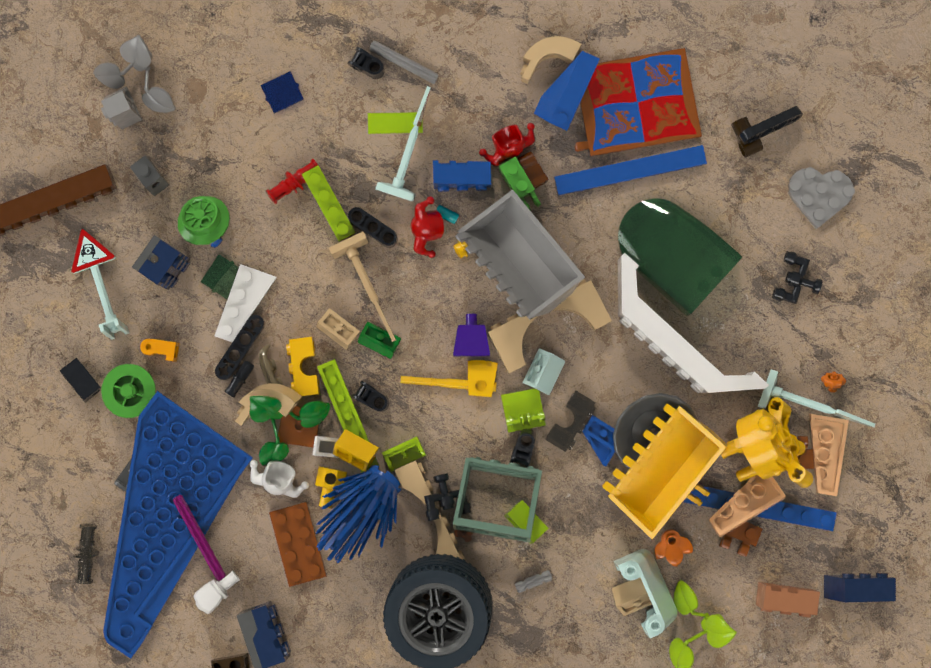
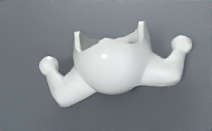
(277, 479)

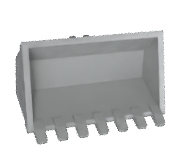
(521, 256)

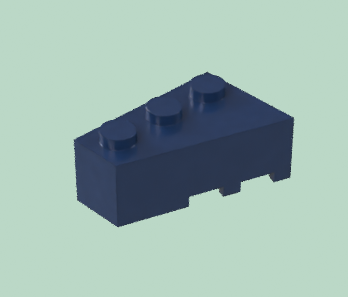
(860, 587)

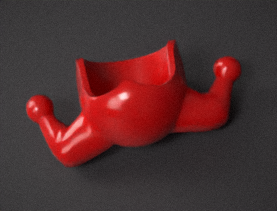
(509, 143)
(426, 227)

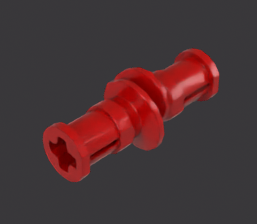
(290, 184)

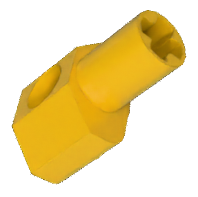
(326, 487)

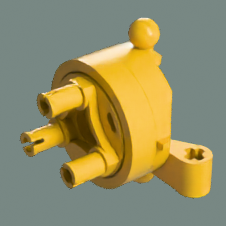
(769, 445)

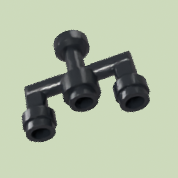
(796, 279)
(445, 499)

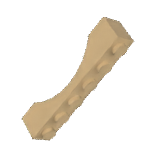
(412, 479)

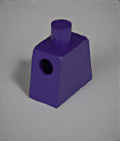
(471, 339)

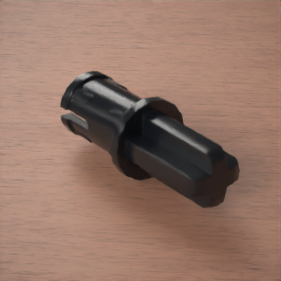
(239, 379)

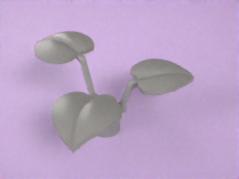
(139, 57)

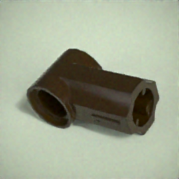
(748, 149)

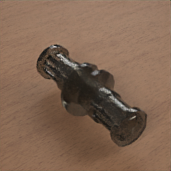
(86, 553)

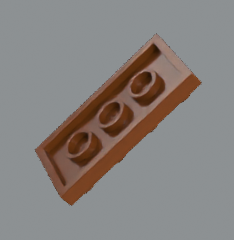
(297, 544)

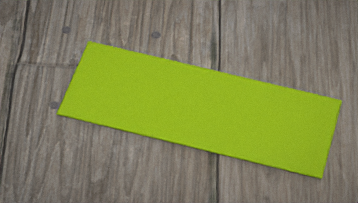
(392, 123)

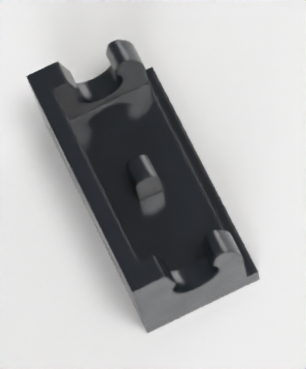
(80, 380)

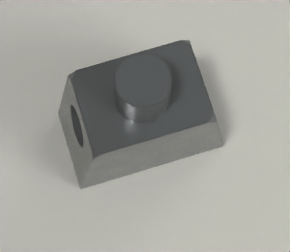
(149, 175)

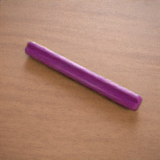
(199, 537)

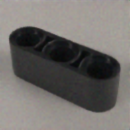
(366, 220)

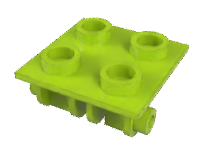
(523, 410)

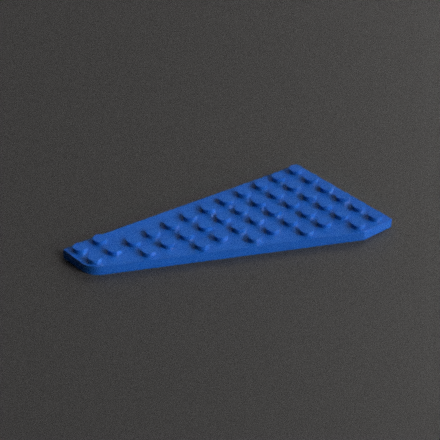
(169, 459)

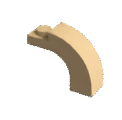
(550, 47)
(286, 395)

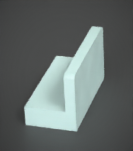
(544, 371)

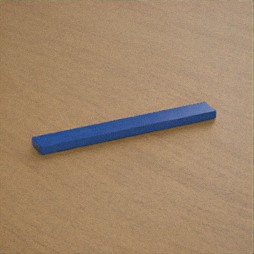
(630, 170)

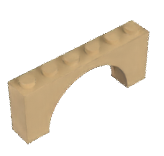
(509, 336)

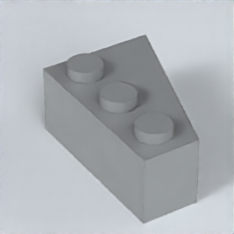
(120, 108)

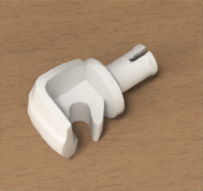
(212, 593)

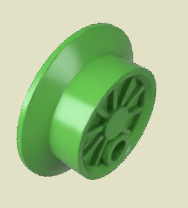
(203, 220)
(127, 390)

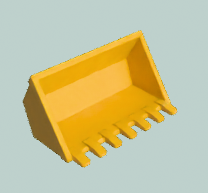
(665, 470)

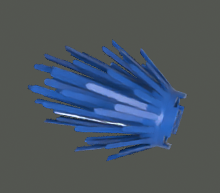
(368, 499)

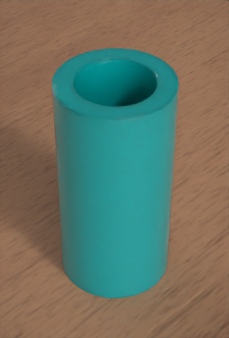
(448, 214)

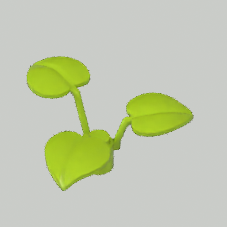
(715, 626)

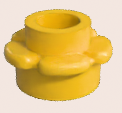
(460, 249)

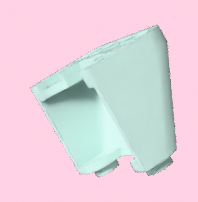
(644, 566)

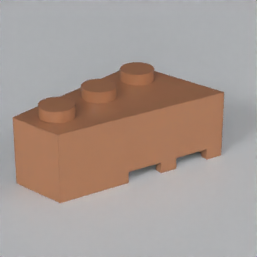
(787, 599)

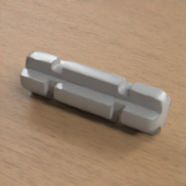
(533, 581)

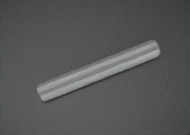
(404, 62)

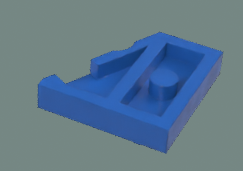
(600, 438)

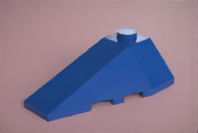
(565, 94)

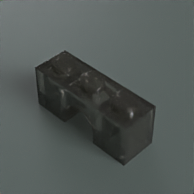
(581, 408)

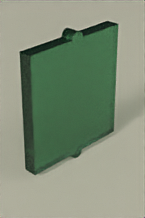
(221, 276)

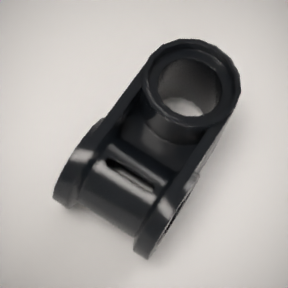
(363, 62)
(370, 396)
(523, 451)

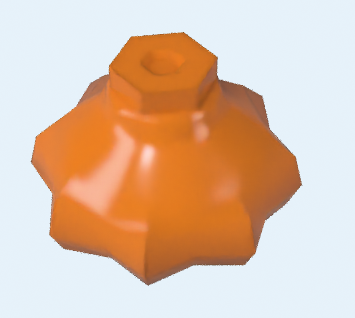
(833, 381)

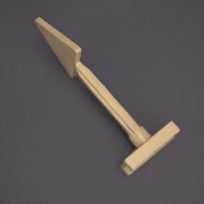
(350, 248)

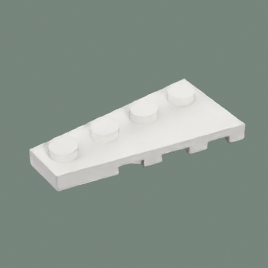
(243, 300)

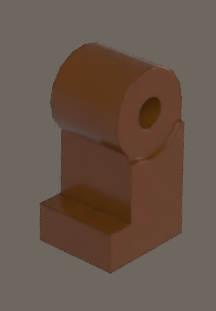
(533, 169)

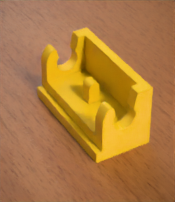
(355, 450)

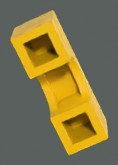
(300, 350)

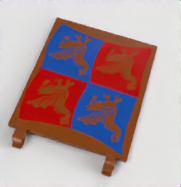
(639, 103)

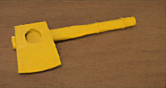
(479, 383)

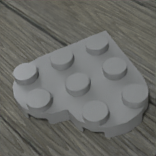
(819, 194)

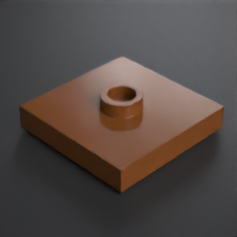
(293, 433)

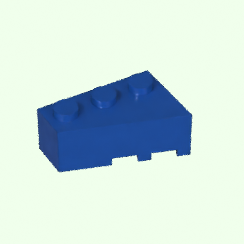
(461, 175)

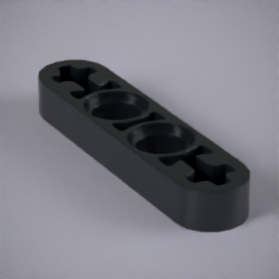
(771, 125)
(237, 345)

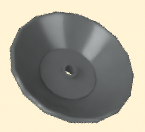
(639, 418)

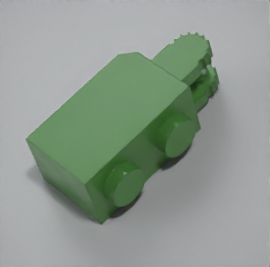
(518, 181)

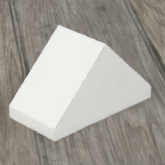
(324, 446)

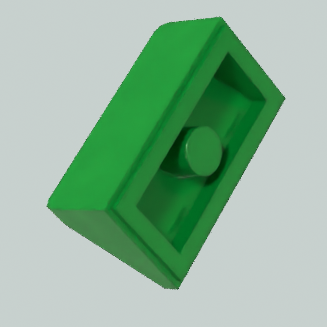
(378, 340)

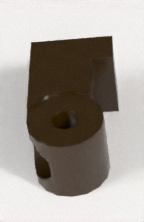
(236, 661)

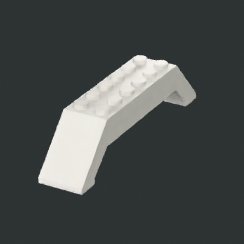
(669, 343)

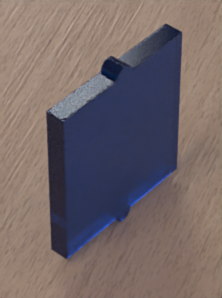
(282, 92)

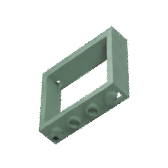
(490, 529)

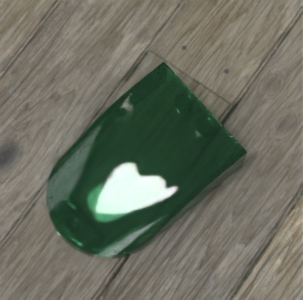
(675, 251)

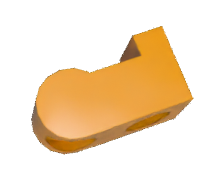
(153, 347)

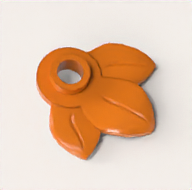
(673, 550)

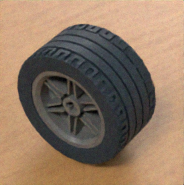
(433, 577)

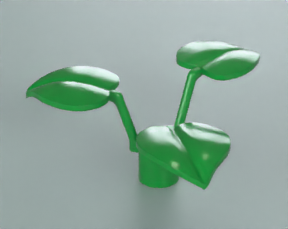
(266, 407)

